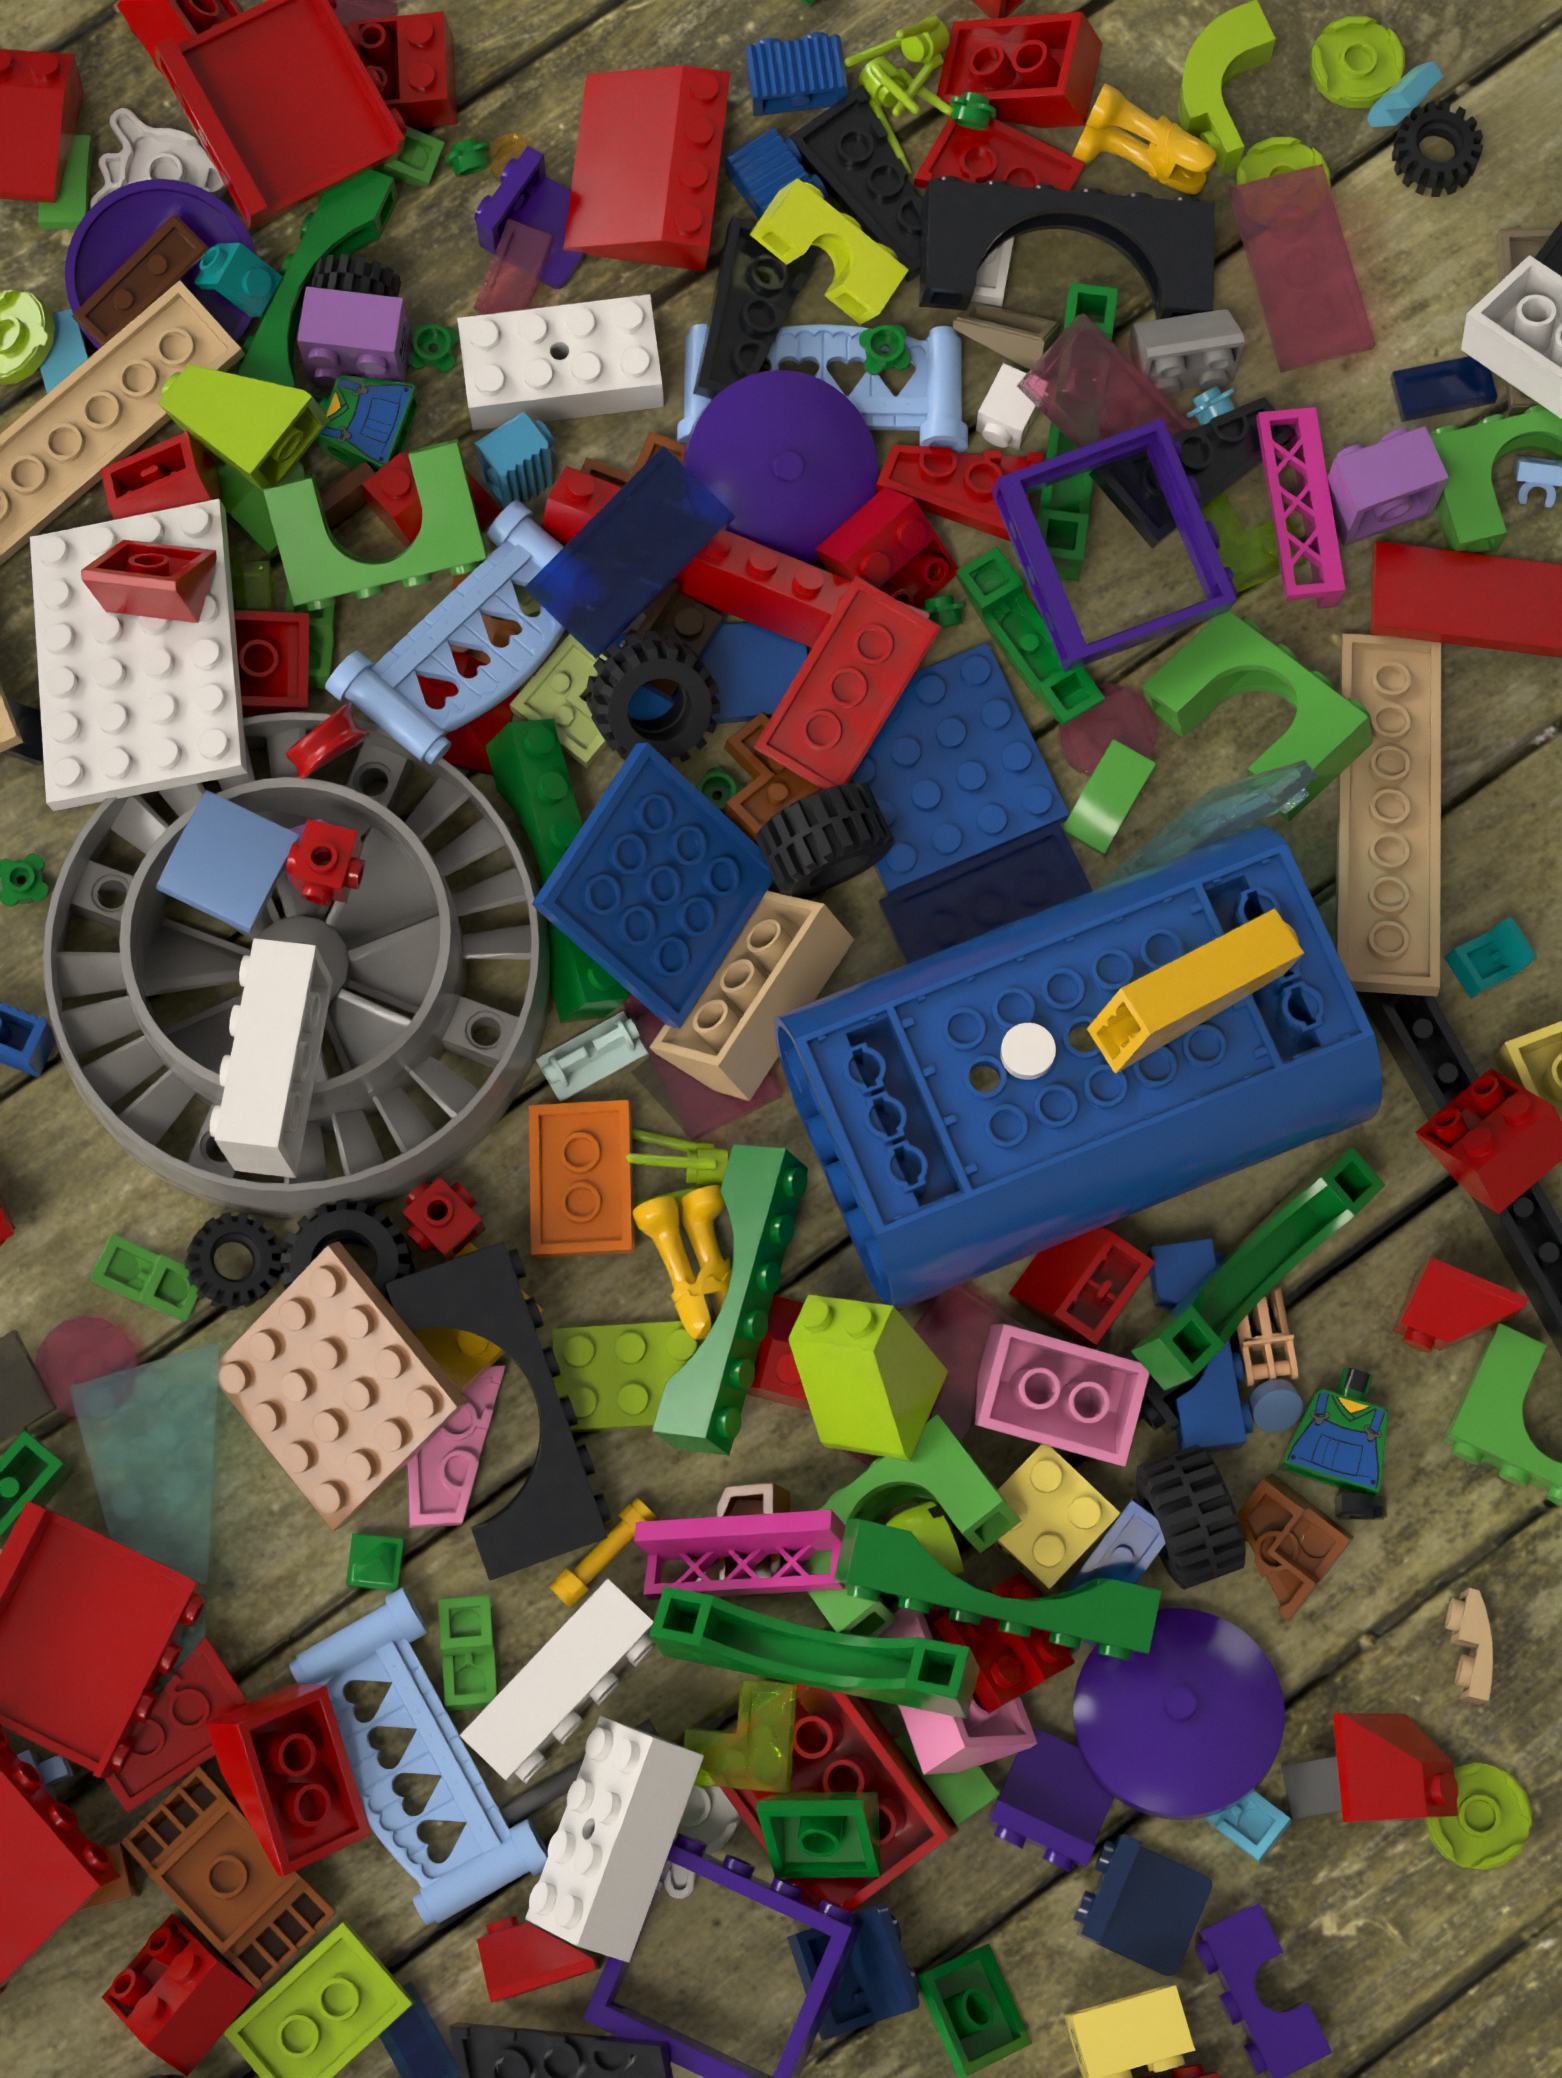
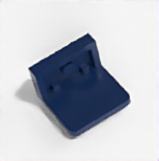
(1142, 1905)
(874, 1980)

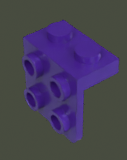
(535, 202)
(1051, 1803)

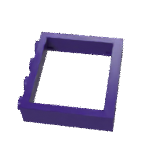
(1183, 500)
(778, 1895)

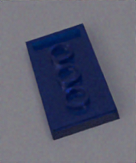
(629, 552)
(985, 893)

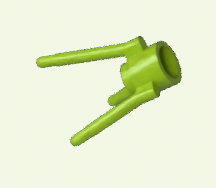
(919, 44)
(886, 87)
(702, 1162)

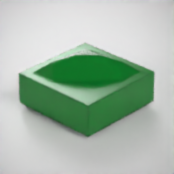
(375, 1562)

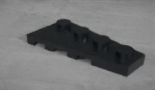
(864, 176)
(747, 307)
(1212, 453)
(535, 2053)

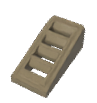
(1007, 332)

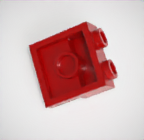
(1007, 1661)

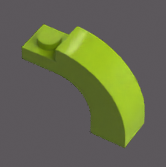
(1222, 51)

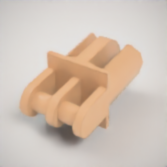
(1266, 1341)

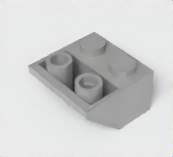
(1187, 351)

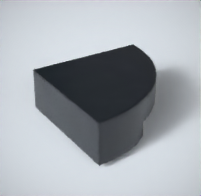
(1360, 1507)

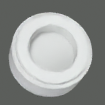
(1028, 1051)

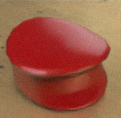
(326, 742)

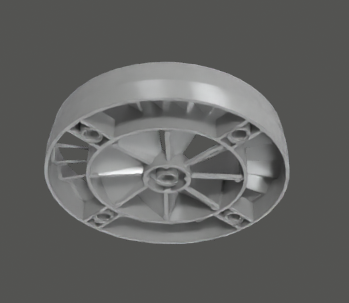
(378, 1048)

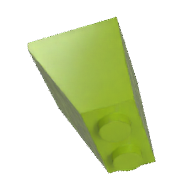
(244, 420)
(865, 1375)

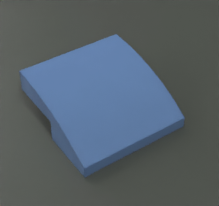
(227, 861)

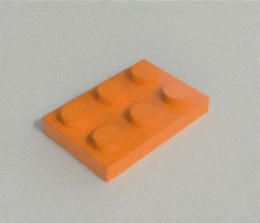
(581, 1179)

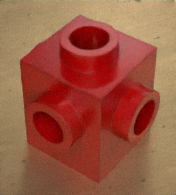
(326, 863)
(444, 1235)

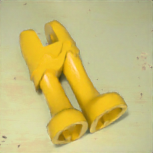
(1171, 158)
(697, 1213)

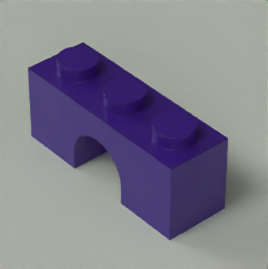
(1236, 1951)

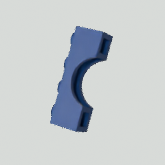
(1212, 1408)

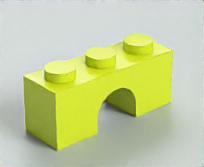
(864, 269)

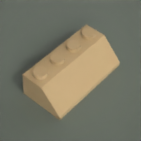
(770, 970)

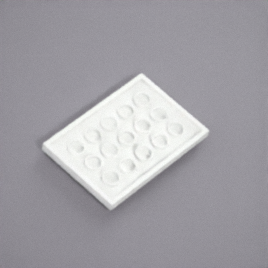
(131, 696)

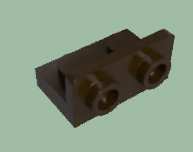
(685, 620)

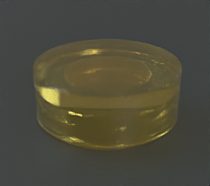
(505, 149)

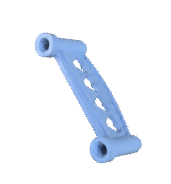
(926, 403)
(390, 688)
(487, 1849)

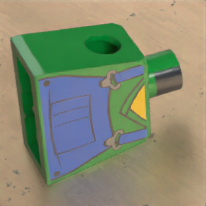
(367, 420)
(1340, 1437)

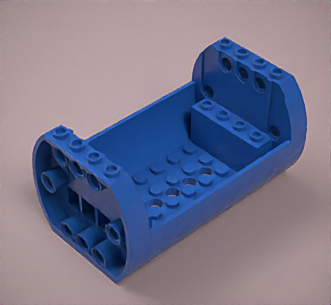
(972, 1180)

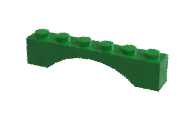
(342, 224)
(1066, 504)
(537, 786)
(1221, 1301)
(707, 1395)
(895, 1563)
(889, 1670)

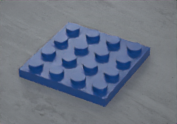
(956, 771)
(656, 885)

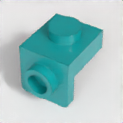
(238, 277)
(1491, 958)

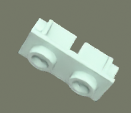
(592, 1056)

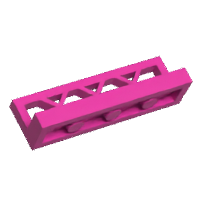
(1312, 503)
(741, 1536)

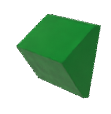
(822, 1834)
(973, 2011)

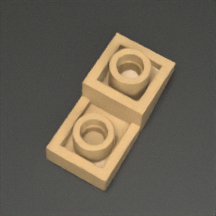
(1472, 1630)

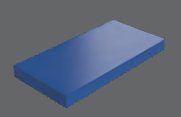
(750, 671)

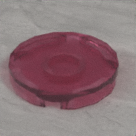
(1121, 717)
(81, 1352)

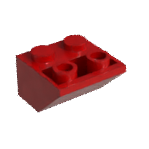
(414, 65)
(161, 479)
(891, 549)
(1495, 1139)
(1083, 1284)
(178, 1995)

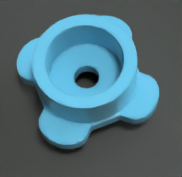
(1211, 404)

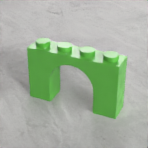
(1468, 502)
(323, 569)
(1236, 658)
(1490, 1414)
(936, 1473)

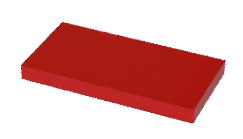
(1466, 599)
(847, 686)

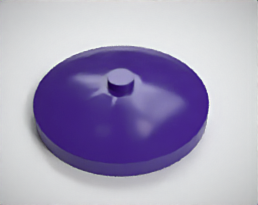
(129, 218)
(784, 459)
(1185, 1723)

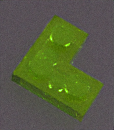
(1248, 554)
(760, 1749)

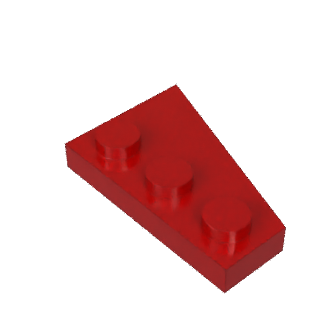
(997, 155)
(952, 482)
(176, 1732)

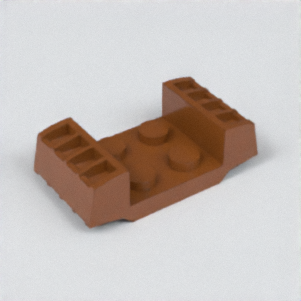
(223, 1881)

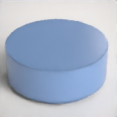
(1275, 1405)

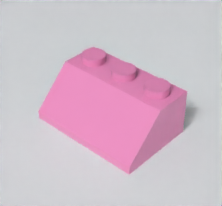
(1059, 1393)
(952, 1742)

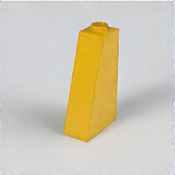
(1193, 989)

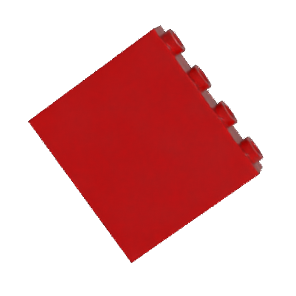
(282, 104)
(85, 1637)
(44, 1864)

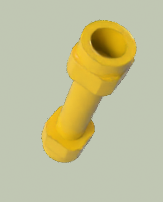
(571, 1585)

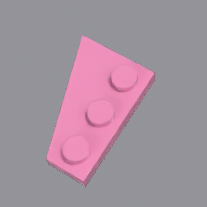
(446, 1467)

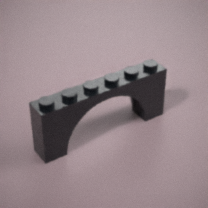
(1160, 237)
(555, 1504)

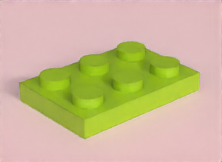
(619, 1371)
(320, 2011)

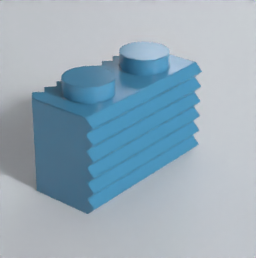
(517, 459)

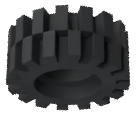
(1447, 126)
(355, 276)
(242, 1231)

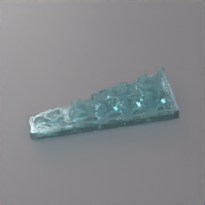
(1219, 814)
(155, 1461)

